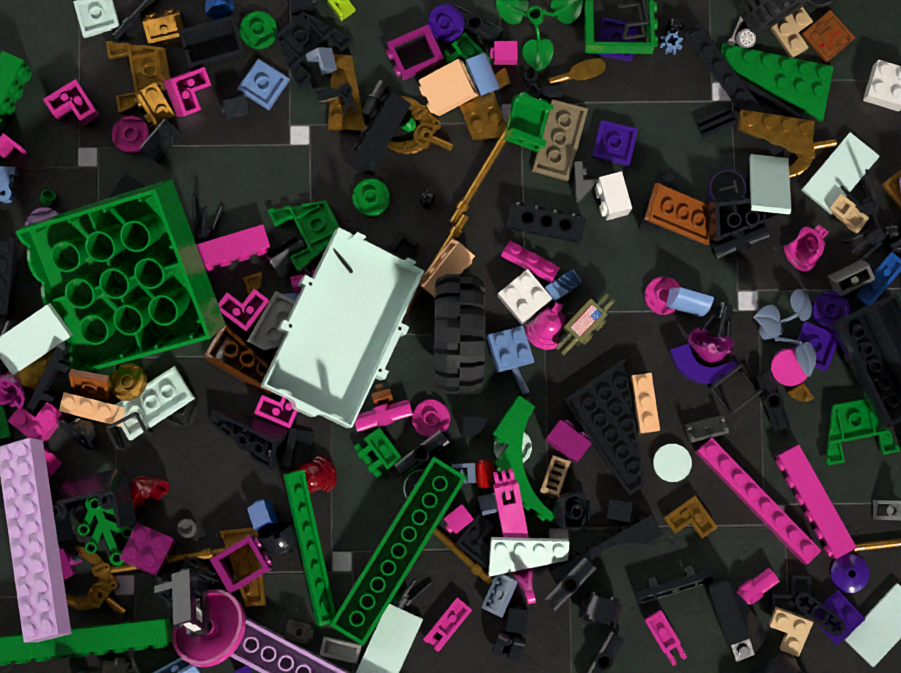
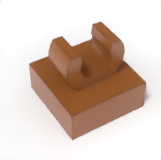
(382, 396)

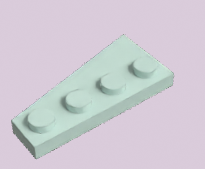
(524, 553)

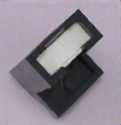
(189, 600)

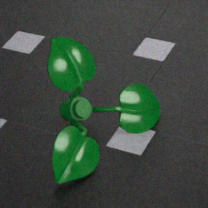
(538, 52)

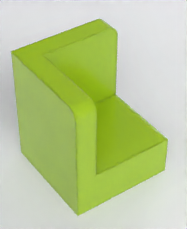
(341, 8)

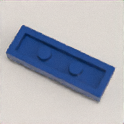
(883, 277)

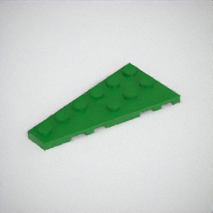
(790, 79)

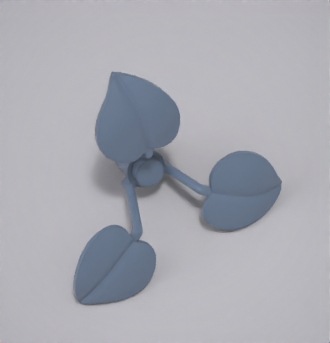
(771, 327)

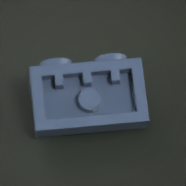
(499, 594)

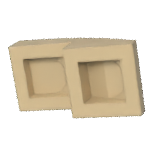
(848, 213)

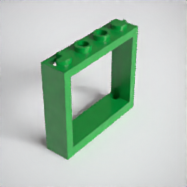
(620, 47)

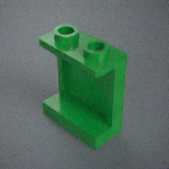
(527, 121)

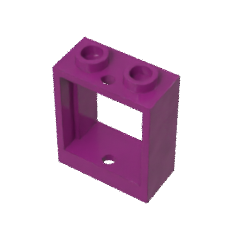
(422, 67)
(224, 572)

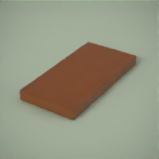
(679, 213)

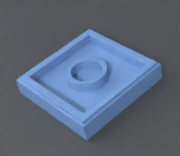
(263, 84)

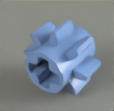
(668, 46)

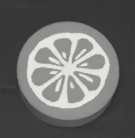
(745, 38)

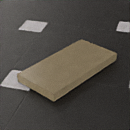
(563, 135)

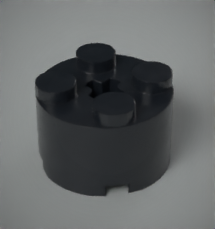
(599, 609)

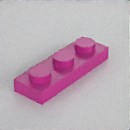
(530, 261)

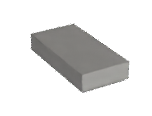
(340, 649)

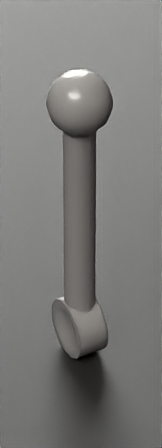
(731, 41)

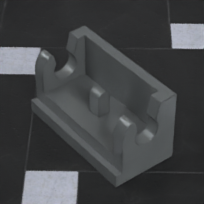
(706, 429)

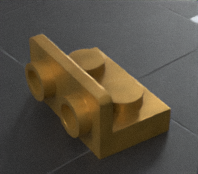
(162, 26)
(154, 104)

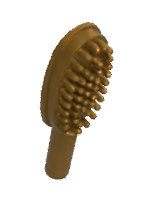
(581, 71)

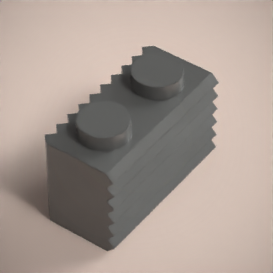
(851, 277)

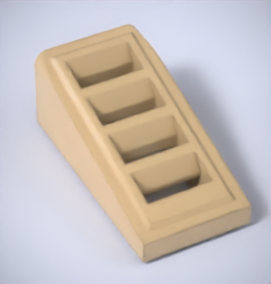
(549, 492)

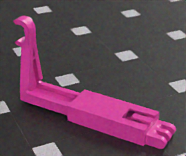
(513, 523)

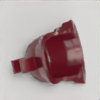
(319, 474)
(145, 487)

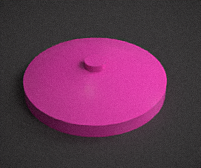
(226, 632)

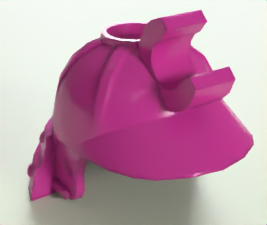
(806, 248)
(546, 327)

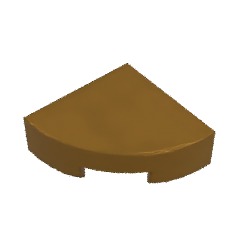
(253, 282)
(800, 393)

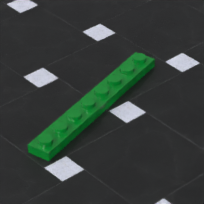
(310, 547)

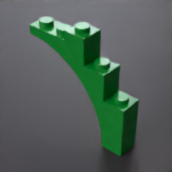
(511, 431)

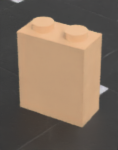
(448, 87)

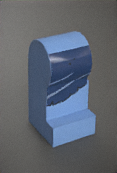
(6, 183)
(563, 285)

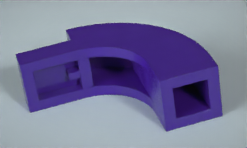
(688, 367)

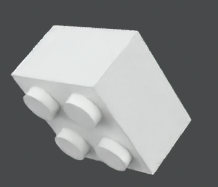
(884, 86)
(613, 196)
(524, 297)

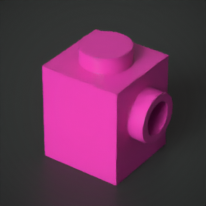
(504, 52)
(457, 519)

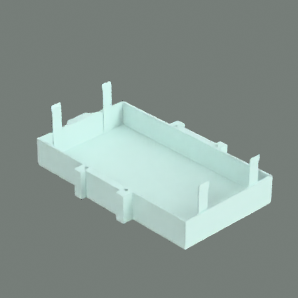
(342, 329)

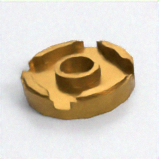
(128, 382)

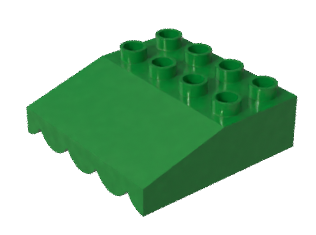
(124, 277)

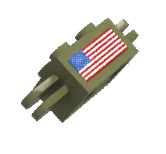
(584, 322)

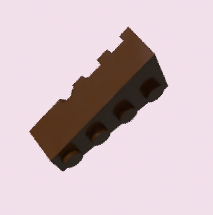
(237, 359)

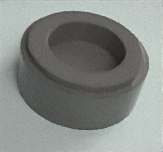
(187, 528)

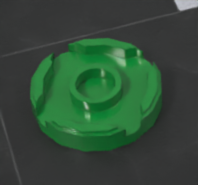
(258, 30)
(371, 197)

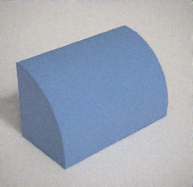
(482, 74)
(689, 301)

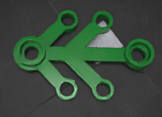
(103, 526)

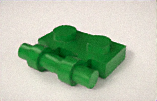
(463, 47)
(382, 448)

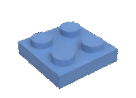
(510, 349)

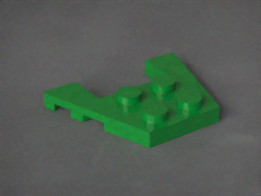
(315, 225)
(853, 422)

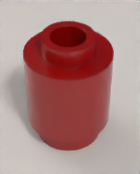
(484, 474)

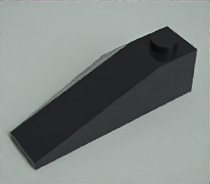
(257, 436)
(739, 623)

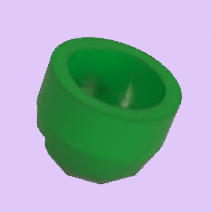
(408, 123)
(47, 197)

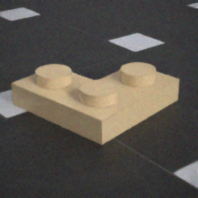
(788, 32)
(796, 629)

